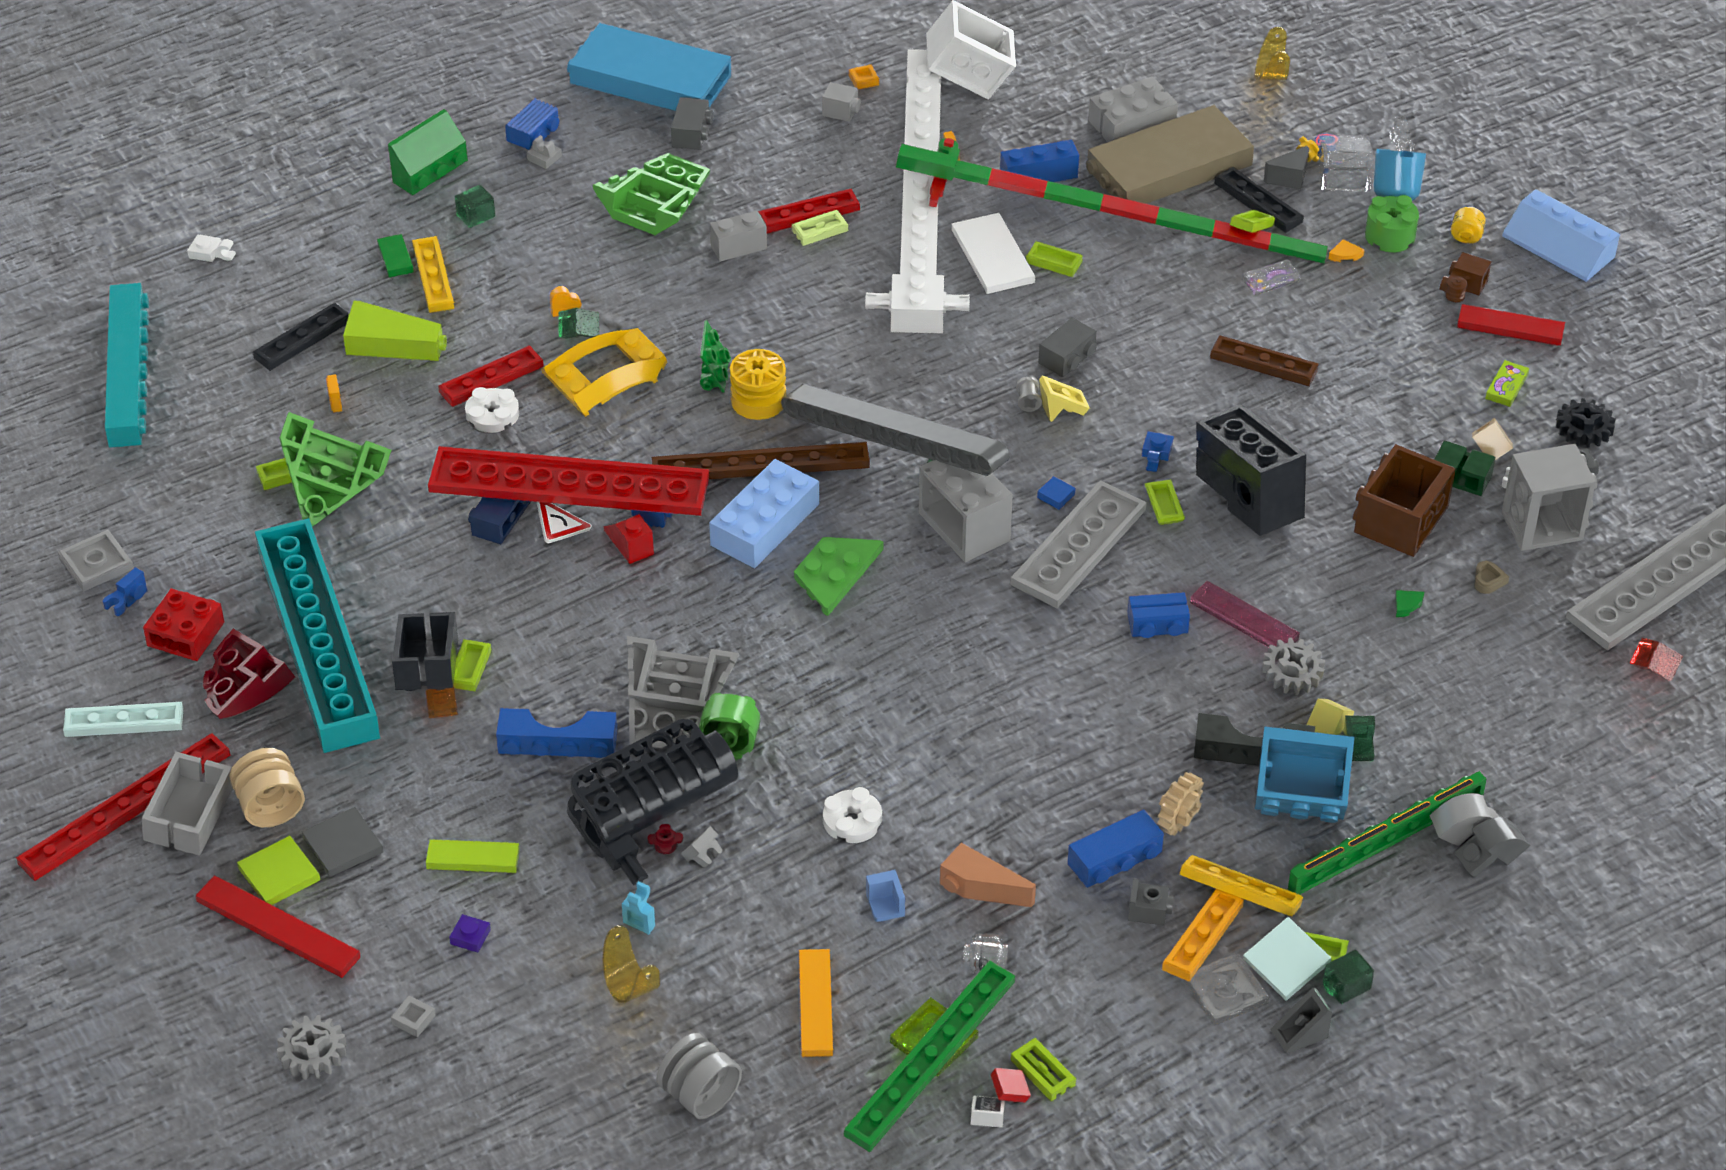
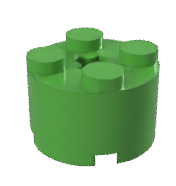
(1392, 223)
(733, 719)

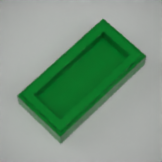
(395, 255)

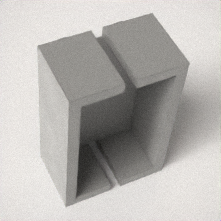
(1131, 109)
(184, 806)

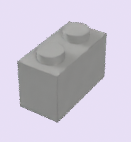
(738, 236)

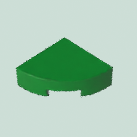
(1407, 602)

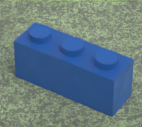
(1047, 162)
(1115, 848)

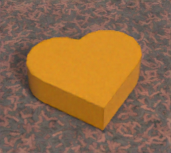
(563, 300)

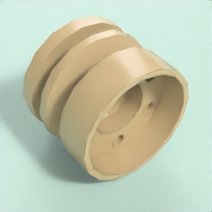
(267, 787)

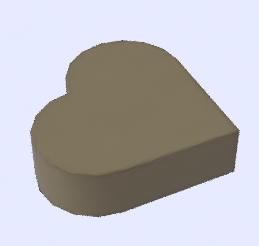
(1489, 577)

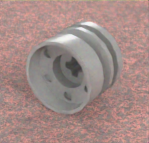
(699, 1075)

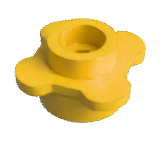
(1313, 148)

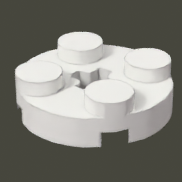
(501, 400)
(852, 801)

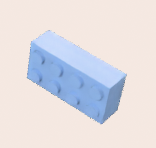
(764, 513)

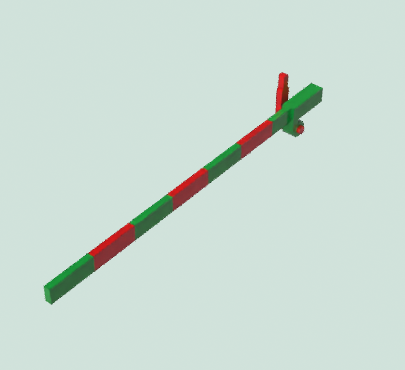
(945, 166)

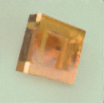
(441, 702)

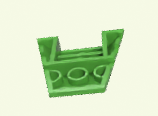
(653, 195)

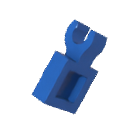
(1156, 448)
(128, 591)

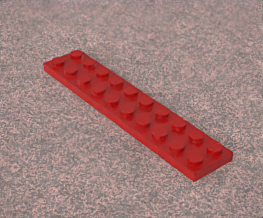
(569, 480)

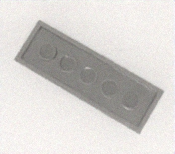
(1078, 544)

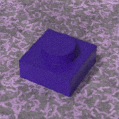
(470, 933)

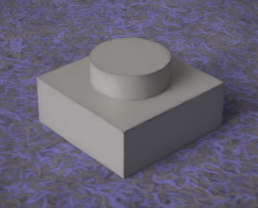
(413, 1016)

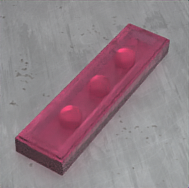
(1242, 615)

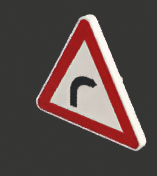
(559, 523)

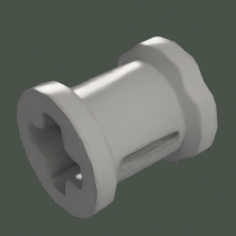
(1029, 397)

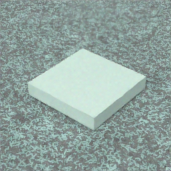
(1287, 958)

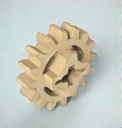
(1180, 803)

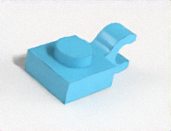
(637, 911)

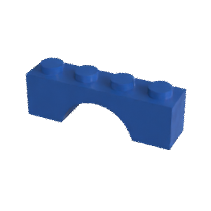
(589, 737)

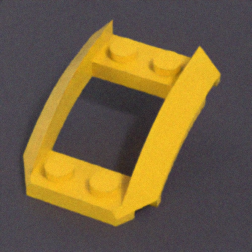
(585, 395)

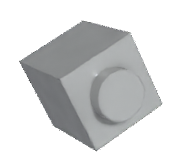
(840, 102)

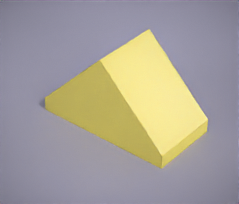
(1328, 717)

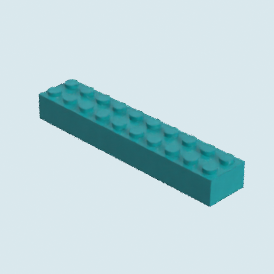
(317, 636)

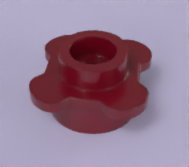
(665, 839)

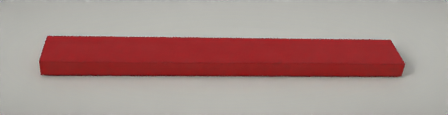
(109, 814)

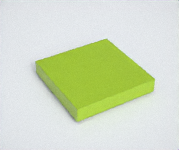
(278, 871)

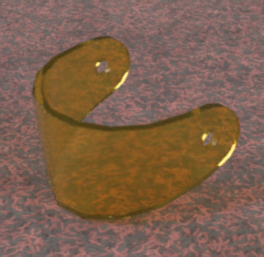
(1272, 60)
(622, 971)

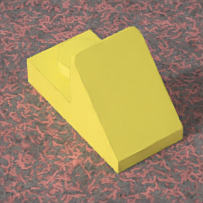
(1060, 396)

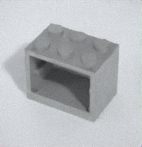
(1548, 497)
(965, 508)

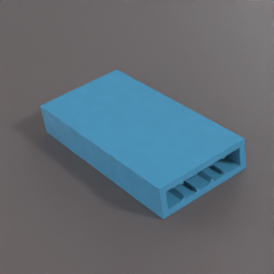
(647, 68)

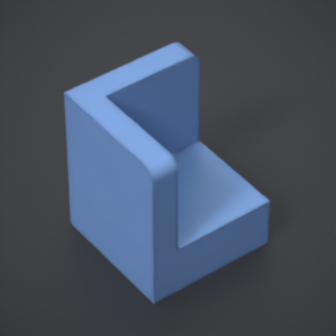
(885, 896)

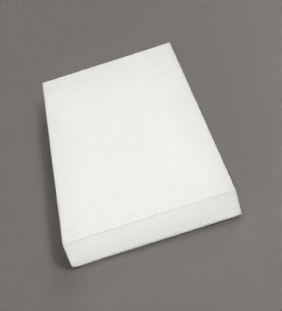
(993, 253)

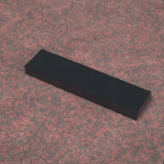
(1258, 199)
(301, 336)

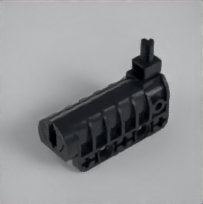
(647, 789)

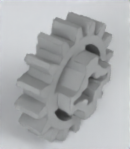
(1293, 666)
(311, 1047)

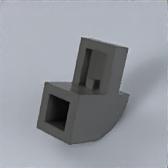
(1492, 840)

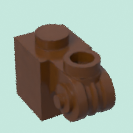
(1466, 275)

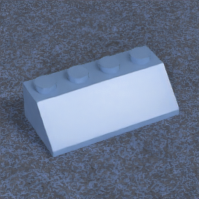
(1562, 235)

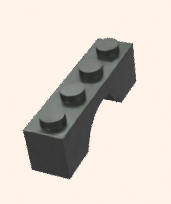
(1220, 741)

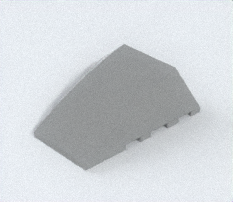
(670, 686)

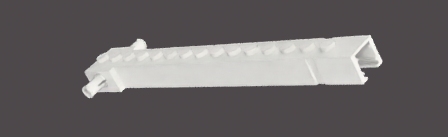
(917, 292)

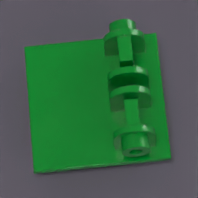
(714, 359)

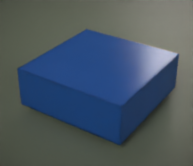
(1056, 493)

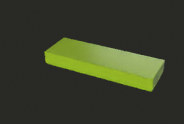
(472, 856)

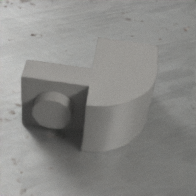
(1459, 816)

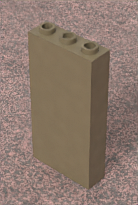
(1170, 156)

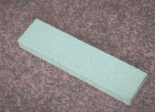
(123, 719)

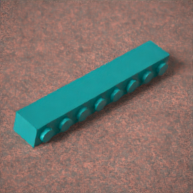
(126, 365)

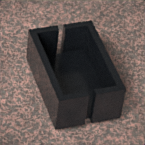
(424, 661)

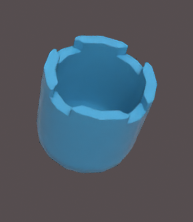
(1398, 173)

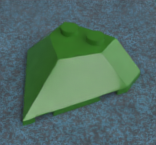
(326, 467)

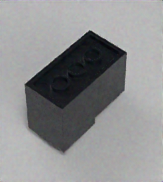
(1252, 469)

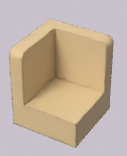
(1492, 439)

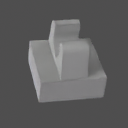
(543, 153)
(703, 843)

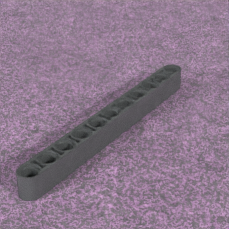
(896, 429)

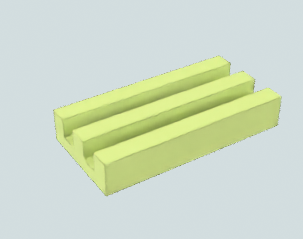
(820, 227)

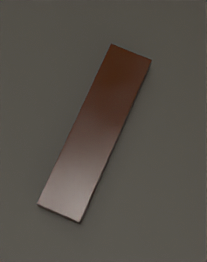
(1264, 360)

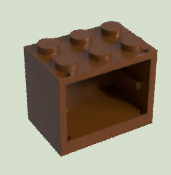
(1403, 500)

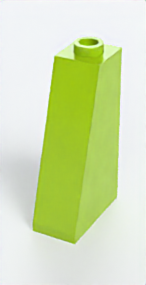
(391, 334)

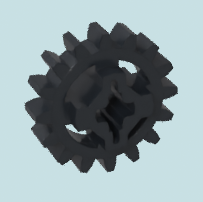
(1585, 422)

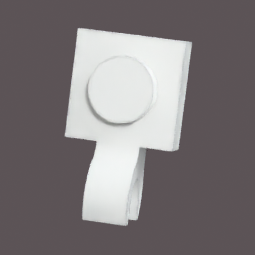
(207, 248)

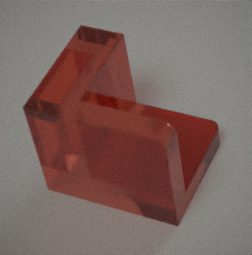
(1656, 658)

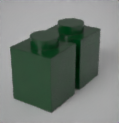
(1472, 469)

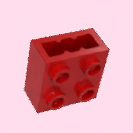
(184, 624)

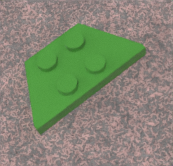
(835, 568)

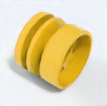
(757, 384)

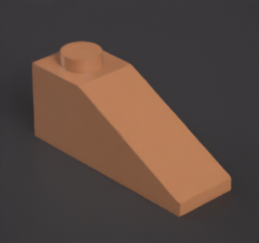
(983, 879)

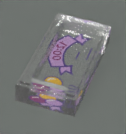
(1271, 277)

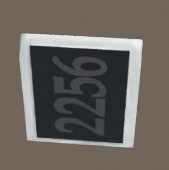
(987, 1111)

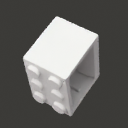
(970, 50)

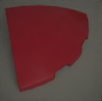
(242, 676)

